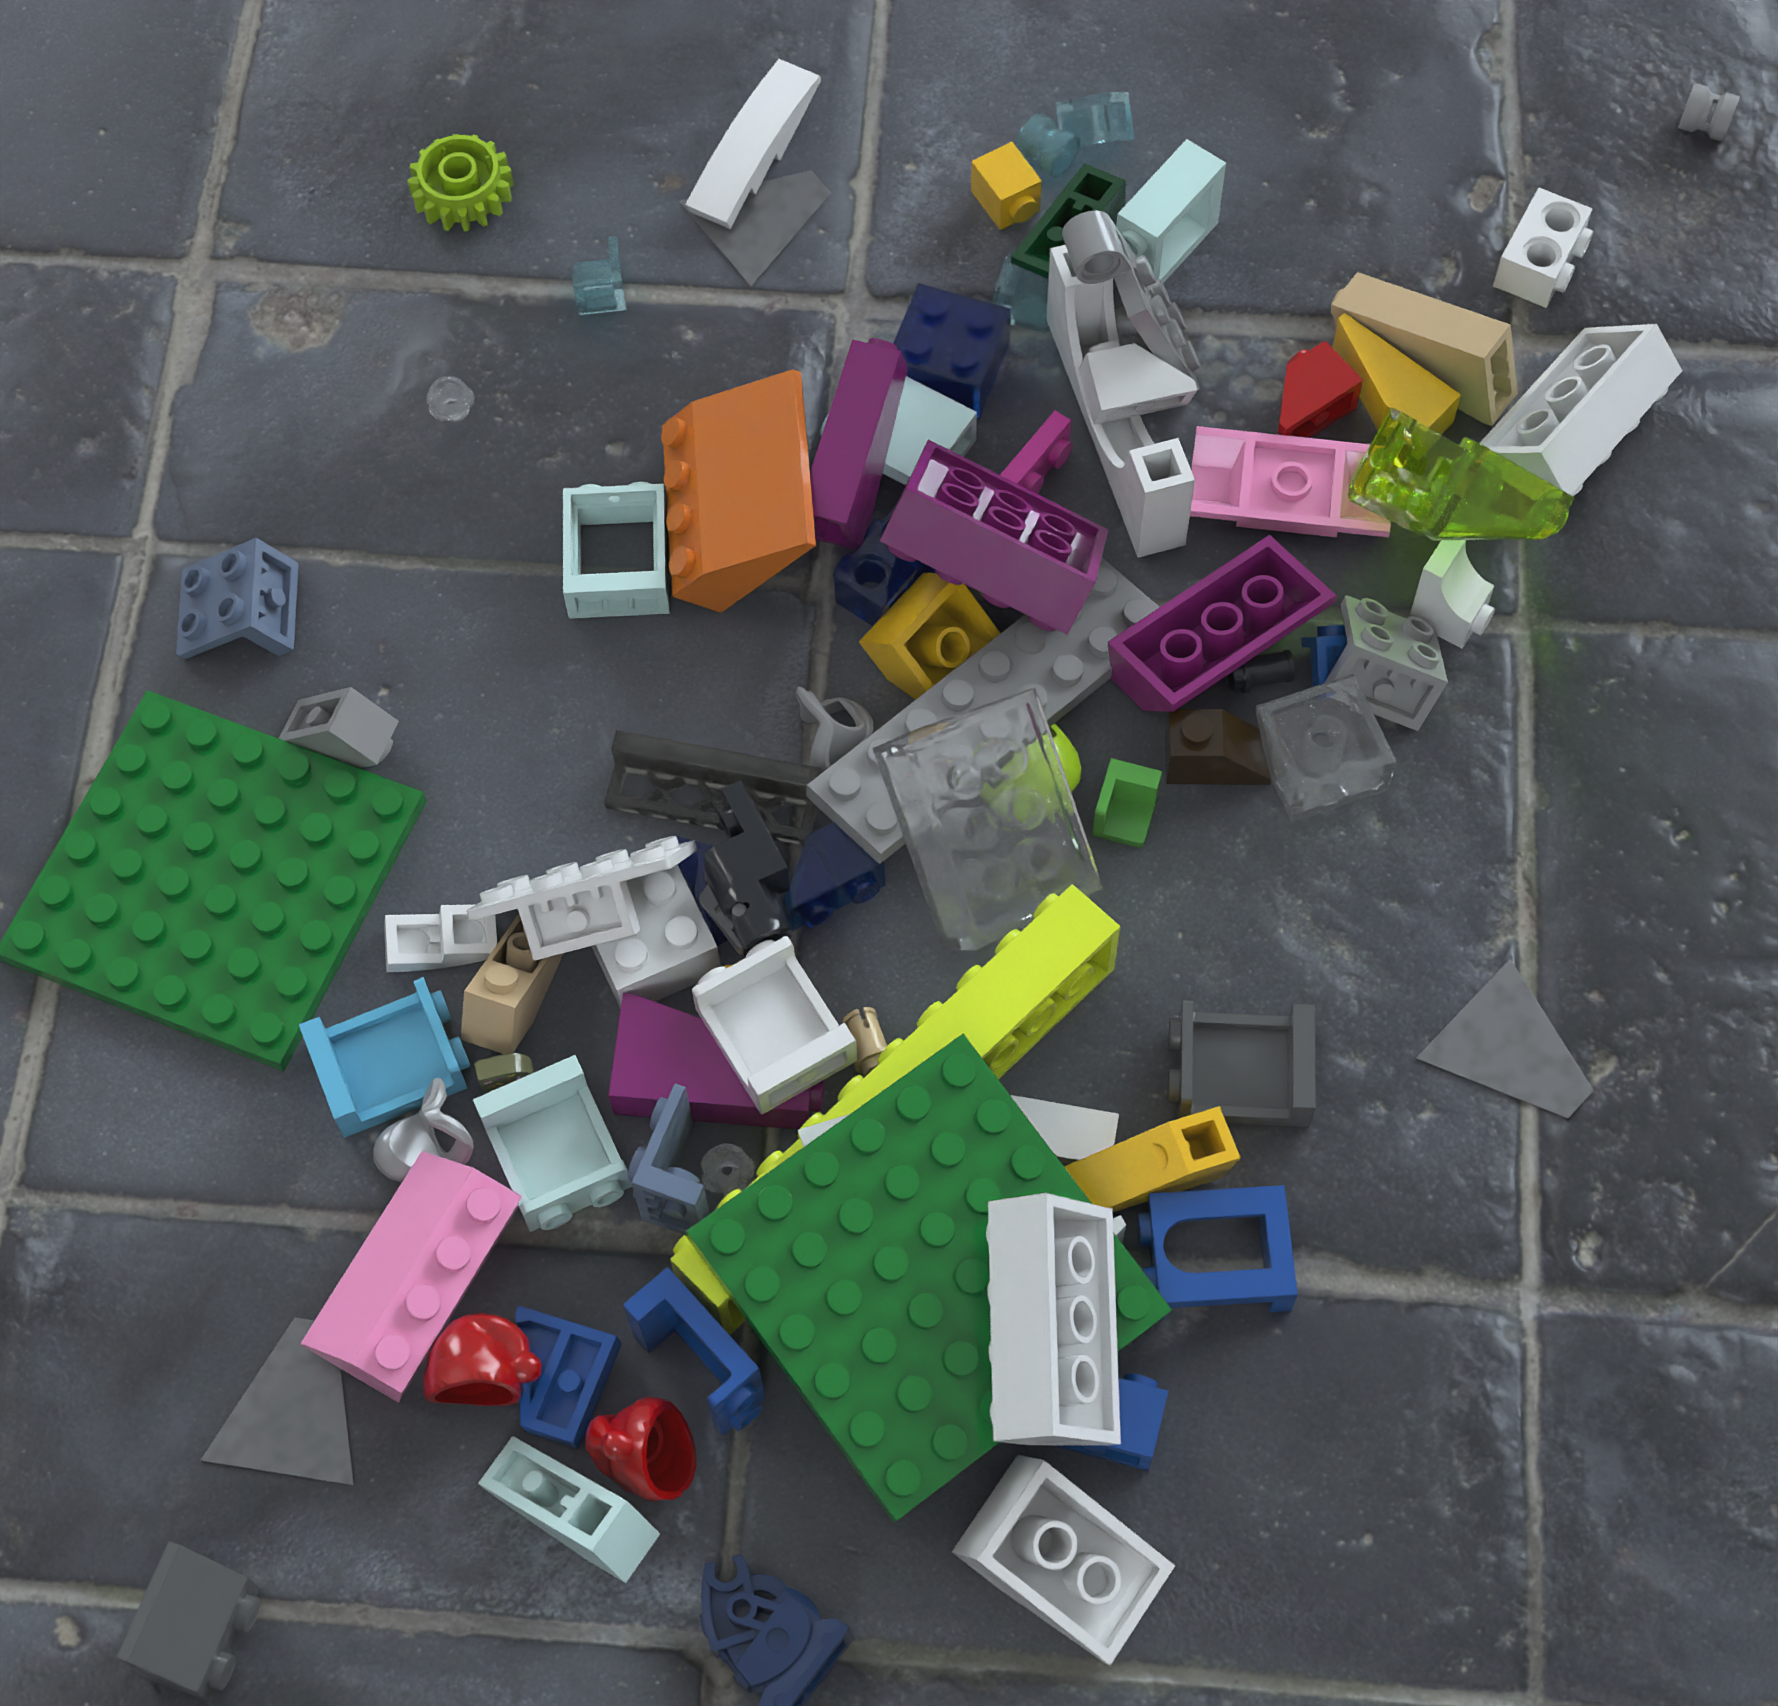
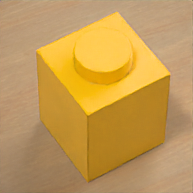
(1006, 186)

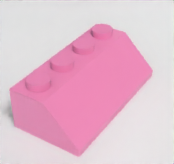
(411, 1273)

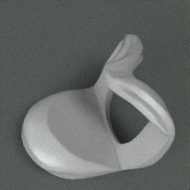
(833, 738)
(405, 1139)

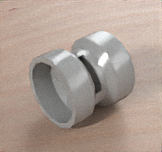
(1698, 108)

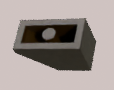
(1213, 749)

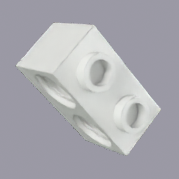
(1543, 247)

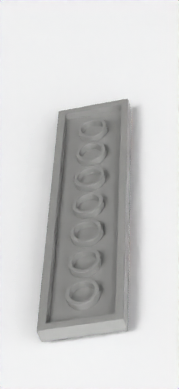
(1020, 658)

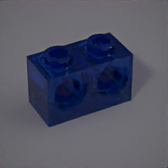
(874, 564)

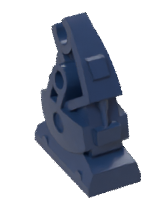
(771, 1646)

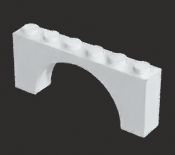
(1146, 478)

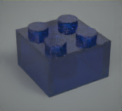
(954, 344)

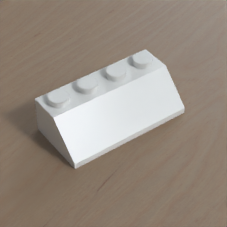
(1586, 403)
(1052, 1322)

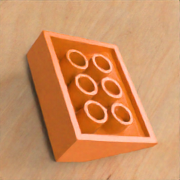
(737, 490)

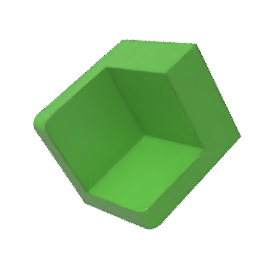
(1126, 803)

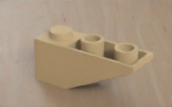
(506, 993)

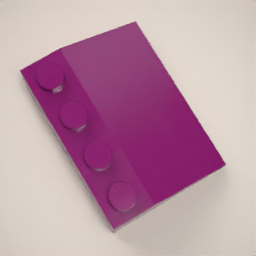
(996, 538)

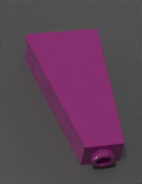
(856, 442)
(670, 1047)

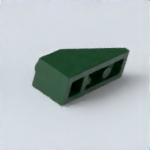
(1087, 191)

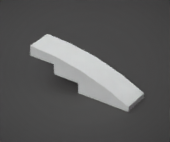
(752, 143)

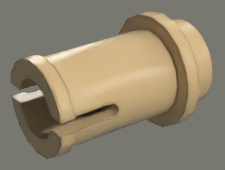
(868, 1038)

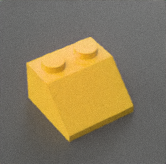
(928, 634)

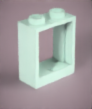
(1174, 209)
(615, 592)

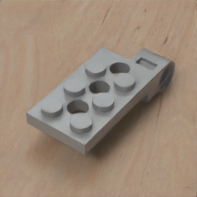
(1103, 254)

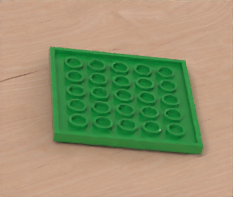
(213, 879)
(875, 1269)

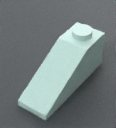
(571, 1508)

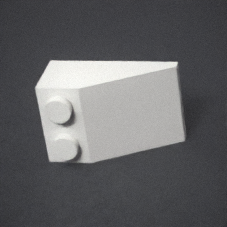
(1064, 1557)

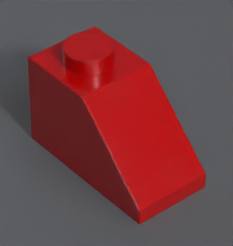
(1316, 391)

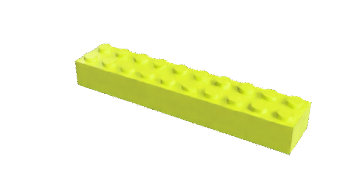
(999, 1010)

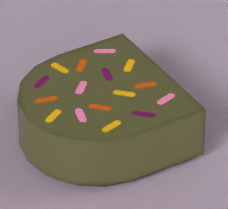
(502, 1070)

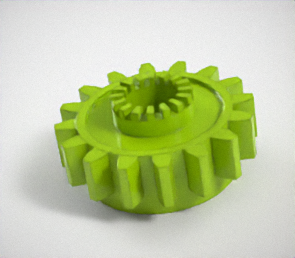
(460, 181)

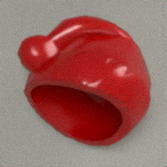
(479, 1363)
(645, 1449)

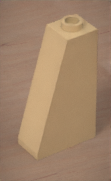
(1448, 341)

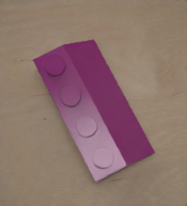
(1215, 626)

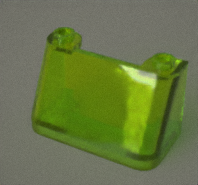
(1453, 488)

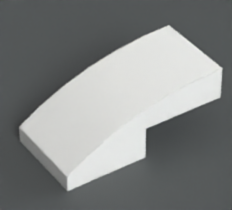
(437, 939)

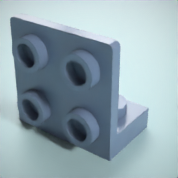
(237, 595)
(663, 1191)

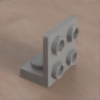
(1392, 661)

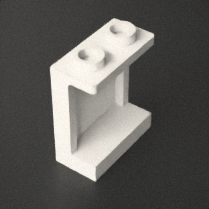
(772, 1024)

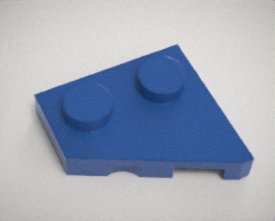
(571, 1379)

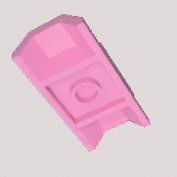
(1279, 483)

